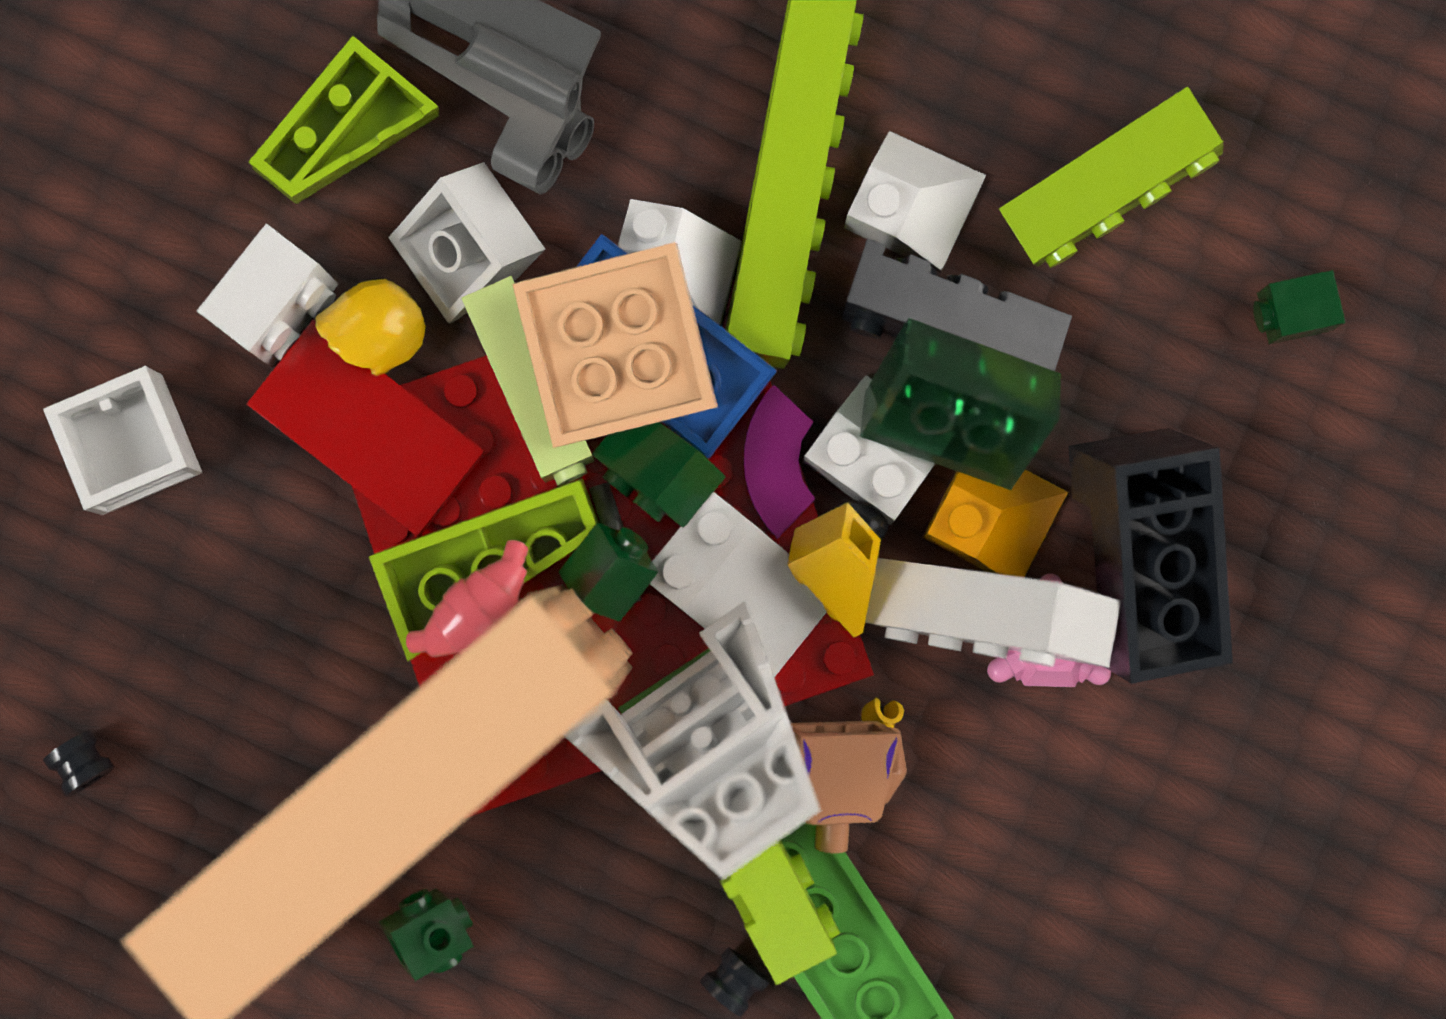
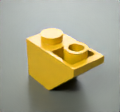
(837, 563)

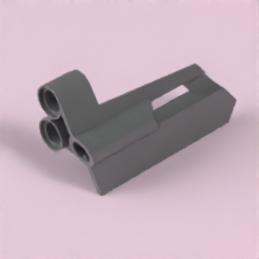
(518, 60)

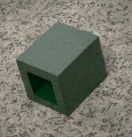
(1299, 307)
(609, 570)

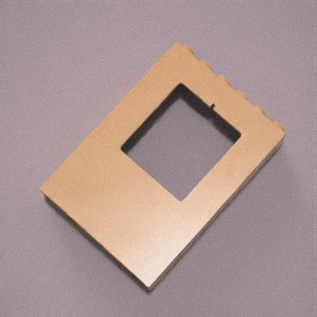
(381, 805)

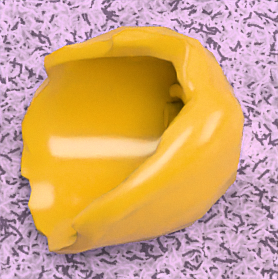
(373, 326)

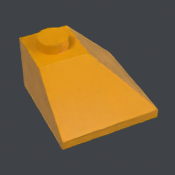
(993, 524)

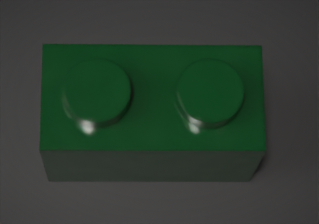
(661, 468)

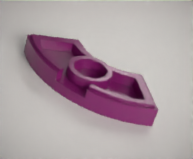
(773, 464)

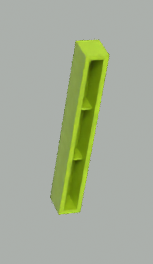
(792, 177)

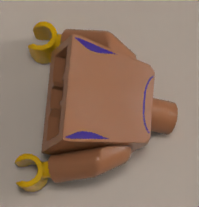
(851, 770)

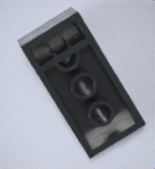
(1158, 549)

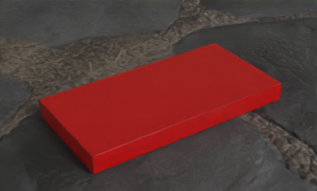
(367, 431)

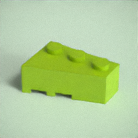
(341, 122)
(781, 913)

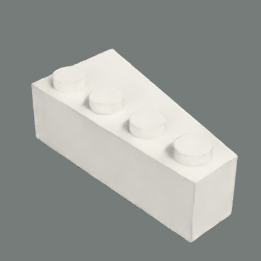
(992, 613)

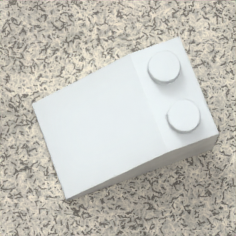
(729, 561)

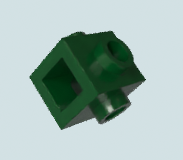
(428, 932)

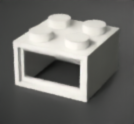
(269, 296)
(122, 441)

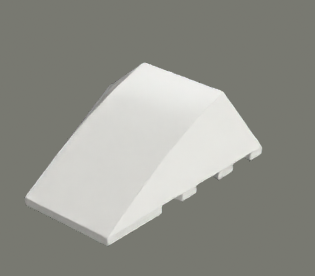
(710, 750)

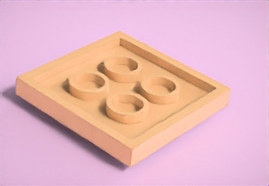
(615, 345)

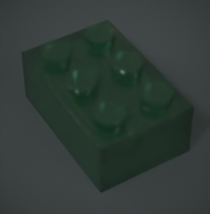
(961, 404)

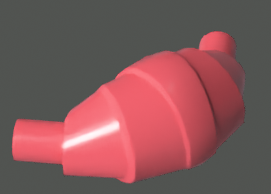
(473, 605)

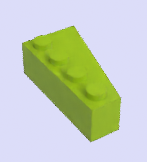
(1114, 178)
(423, 569)

